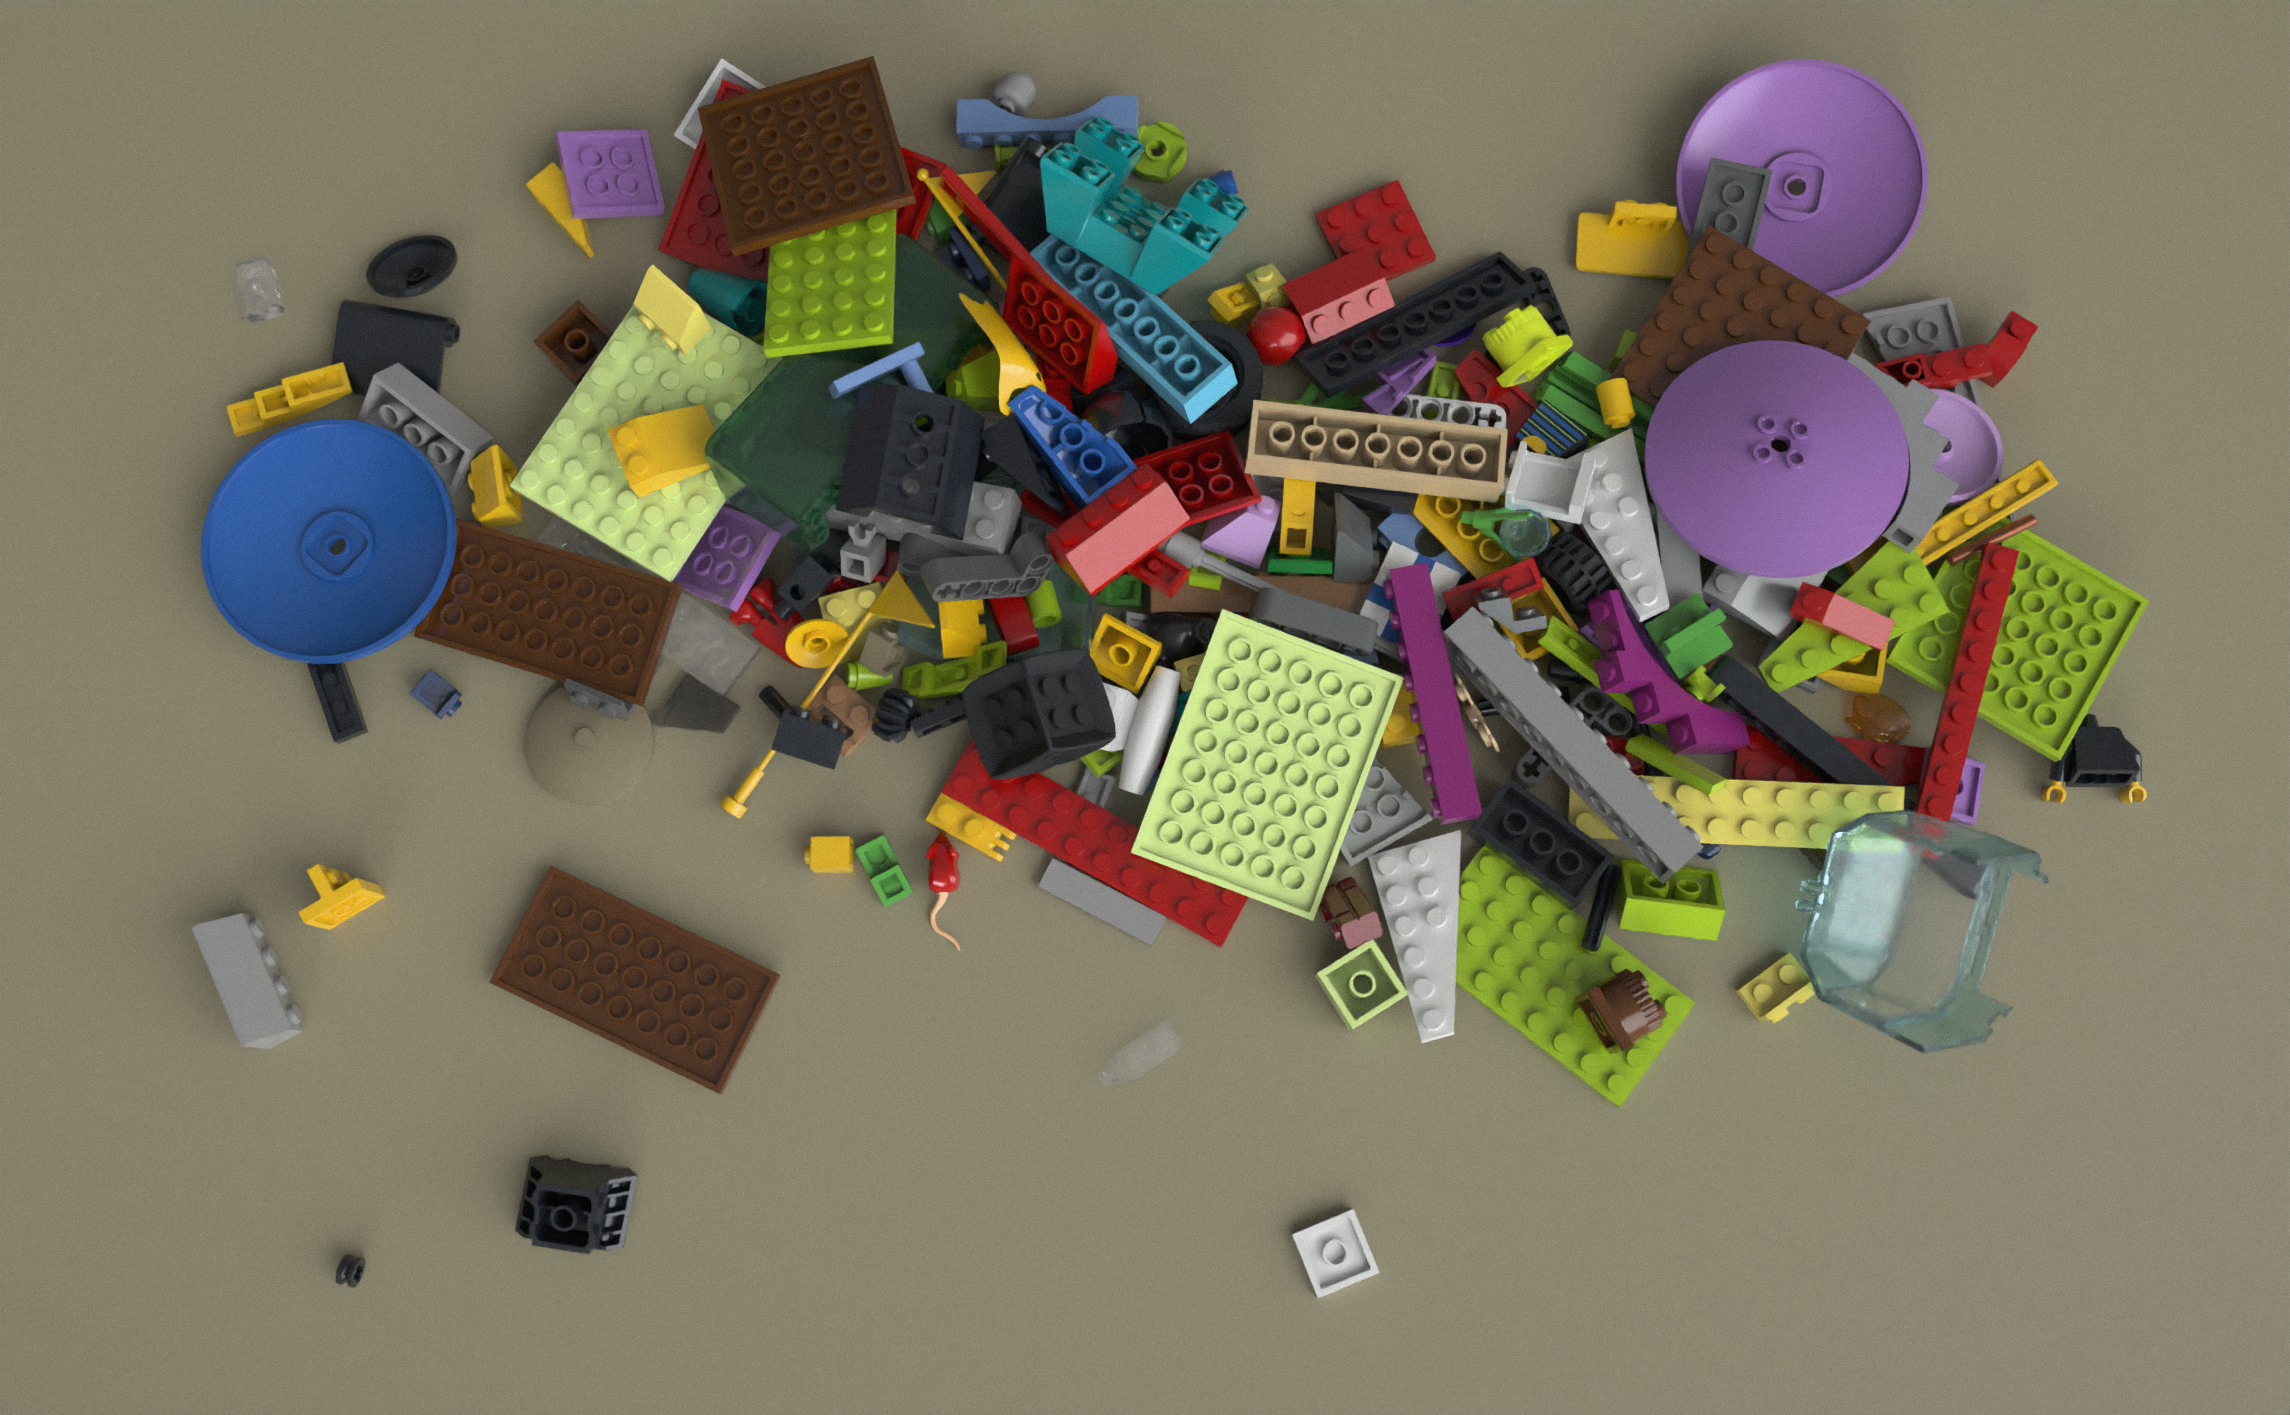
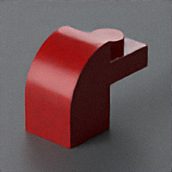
(2008, 346)

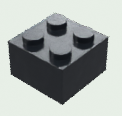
(809, 737)

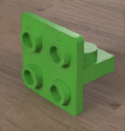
(1689, 635)

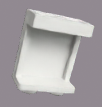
(1548, 484)

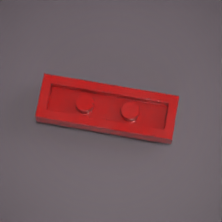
(1515, 579)

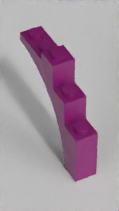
(1655, 696)

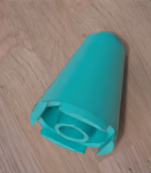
(731, 299)

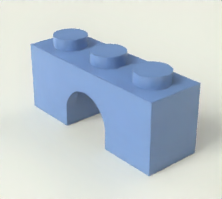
(1404, 531)

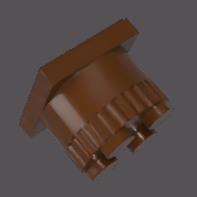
(1621, 1010)

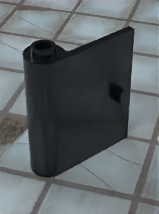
(1018, 199)
(379, 336)

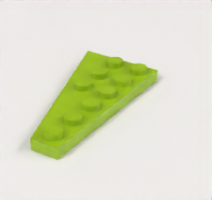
(1889, 584)

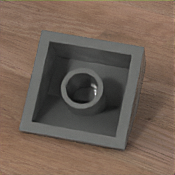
(1352, 543)

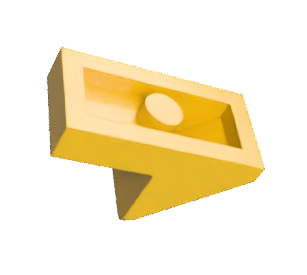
(1233, 304)

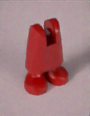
(770, 631)

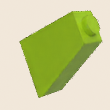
(979, 383)

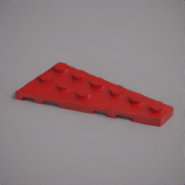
(1769, 762)

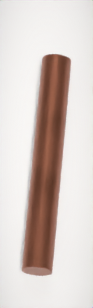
(1995, 537)

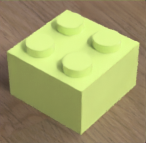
(1361, 984)

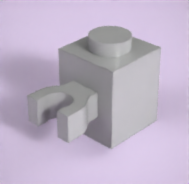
(863, 553)

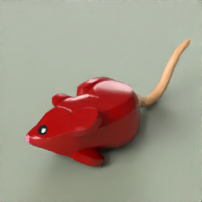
(942, 876)

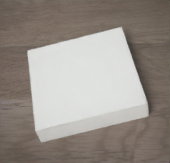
(1335, 1253)

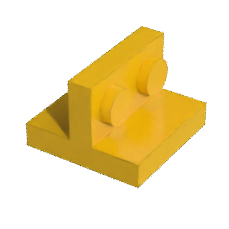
(339, 897)

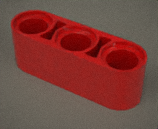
(1013, 624)

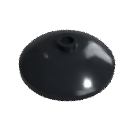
(412, 266)

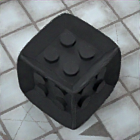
(1038, 713)

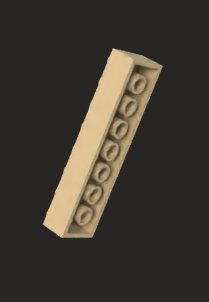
(1376, 451)

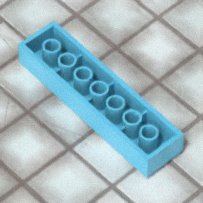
(1143, 330)

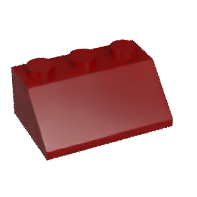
(1338, 295)

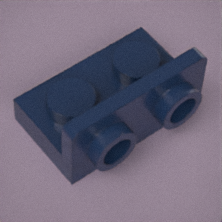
(964, 260)

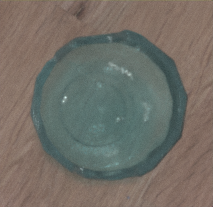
(1527, 535)

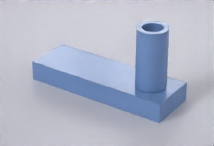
(904, 360)

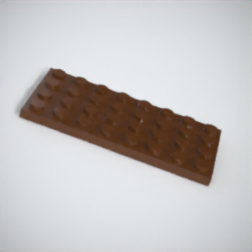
(553, 612)
(635, 979)

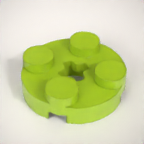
(1173, 157)

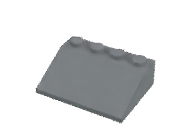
(1757, 600)

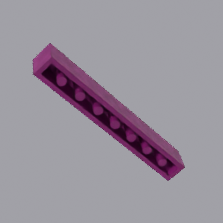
(1432, 693)

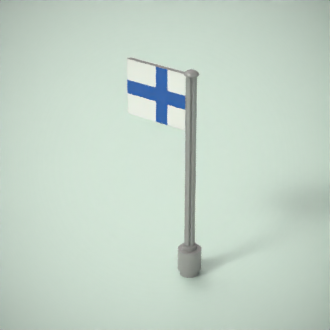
(1188, 552)

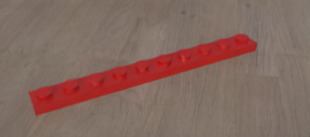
(1966, 681)

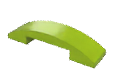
(952, 677)

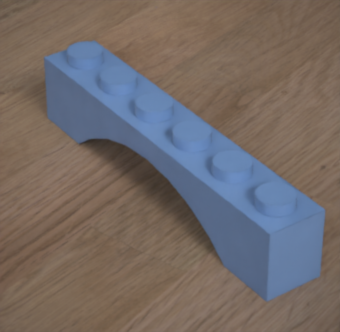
(985, 124)

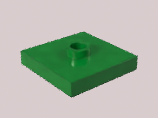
(1318, 562)

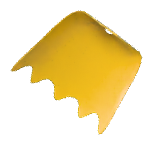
(1015, 363)

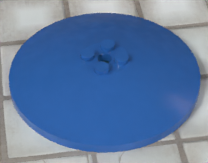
(285, 509)

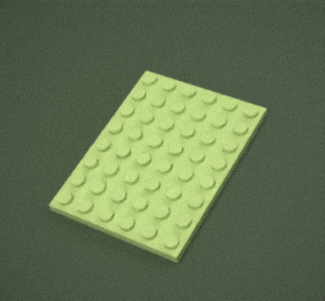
(635, 376)
(1267, 765)

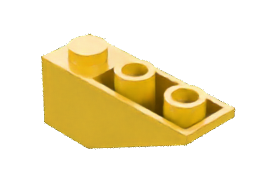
(1297, 517)

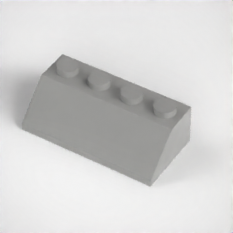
(427, 421)
(249, 980)

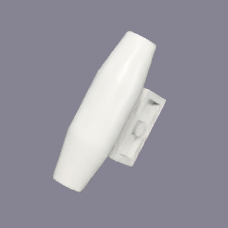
(1143, 727)

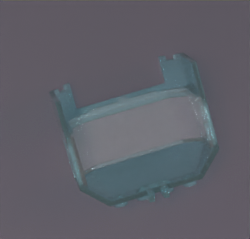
(1910, 925)

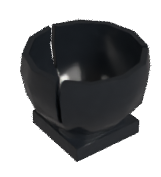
(1125, 416)

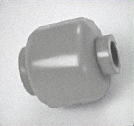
(1015, 93)

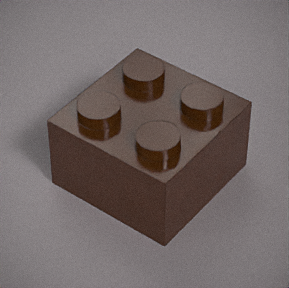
(574, 341)

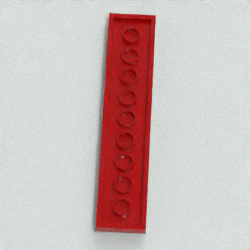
(1094, 844)

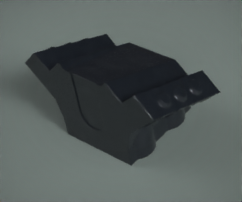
(575, 1205)

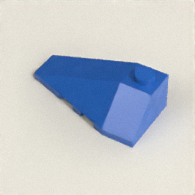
(1072, 449)

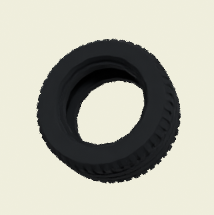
(1249, 376)

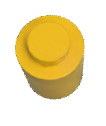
(1615, 402)

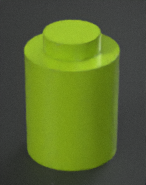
(1044, 606)

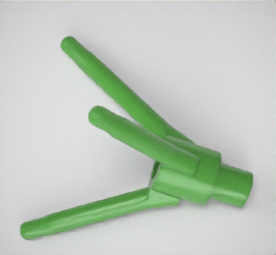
(1486, 520)

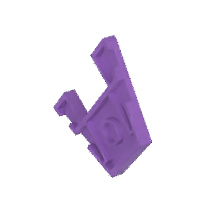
(1398, 382)

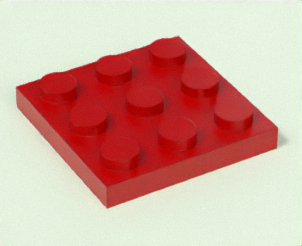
(1381, 224)

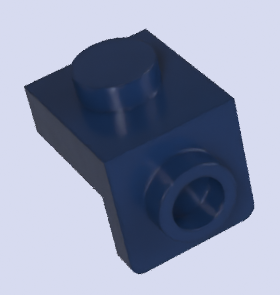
(437, 695)

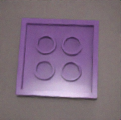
(609, 173)
(727, 558)

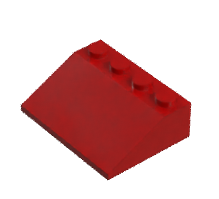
(1058, 326)
(1205, 476)

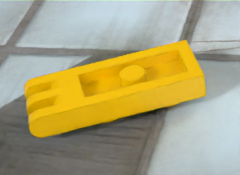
(969, 826)

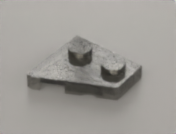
(697, 708)

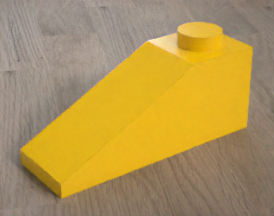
(551, 193)

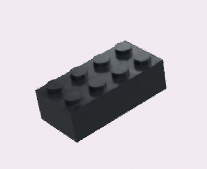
(1540, 844)

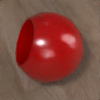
(1275, 334)

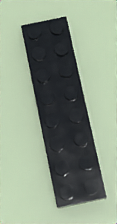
(1414, 324)

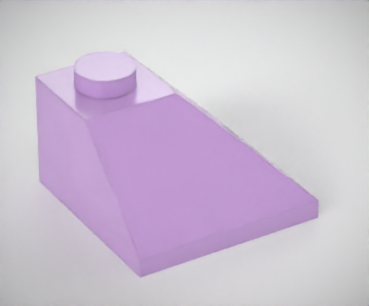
(1243, 532)

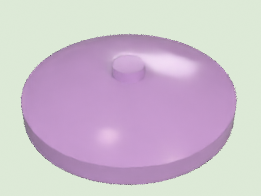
(1974, 446)

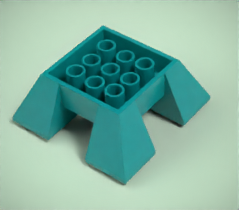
(1116, 224)

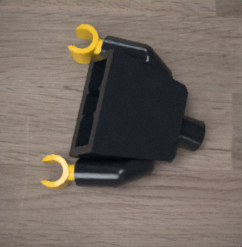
(2098, 759)

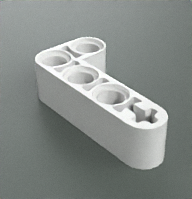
(1449, 408)

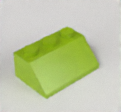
(1682, 906)

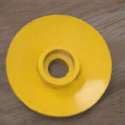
(815, 642)

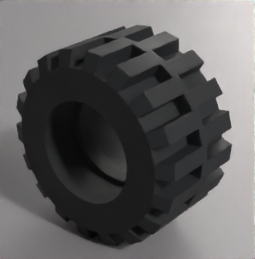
(1573, 572)

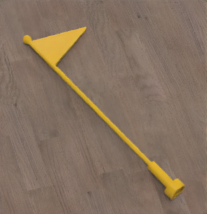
(976, 183)
(894, 602)

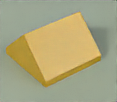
(1124, 653)

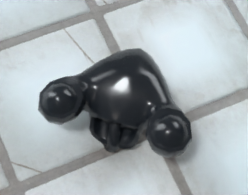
(1179, 636)

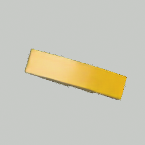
(290, 400)

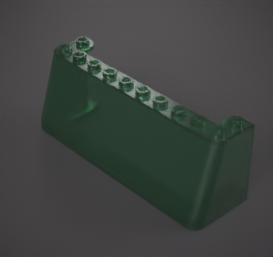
(790, 438)

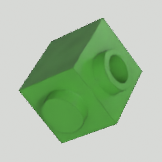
(940, 222)

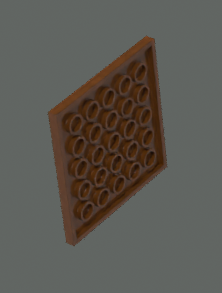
(805, 156)
(1730, 299)

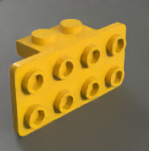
(1632, 241)

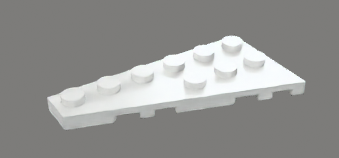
(1621, 525)
(1421, 910)

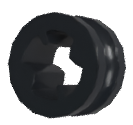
(350, 1271)

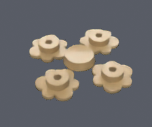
(1474, 714)

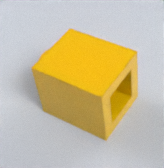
(830, 854)

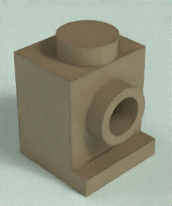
(882, 650)

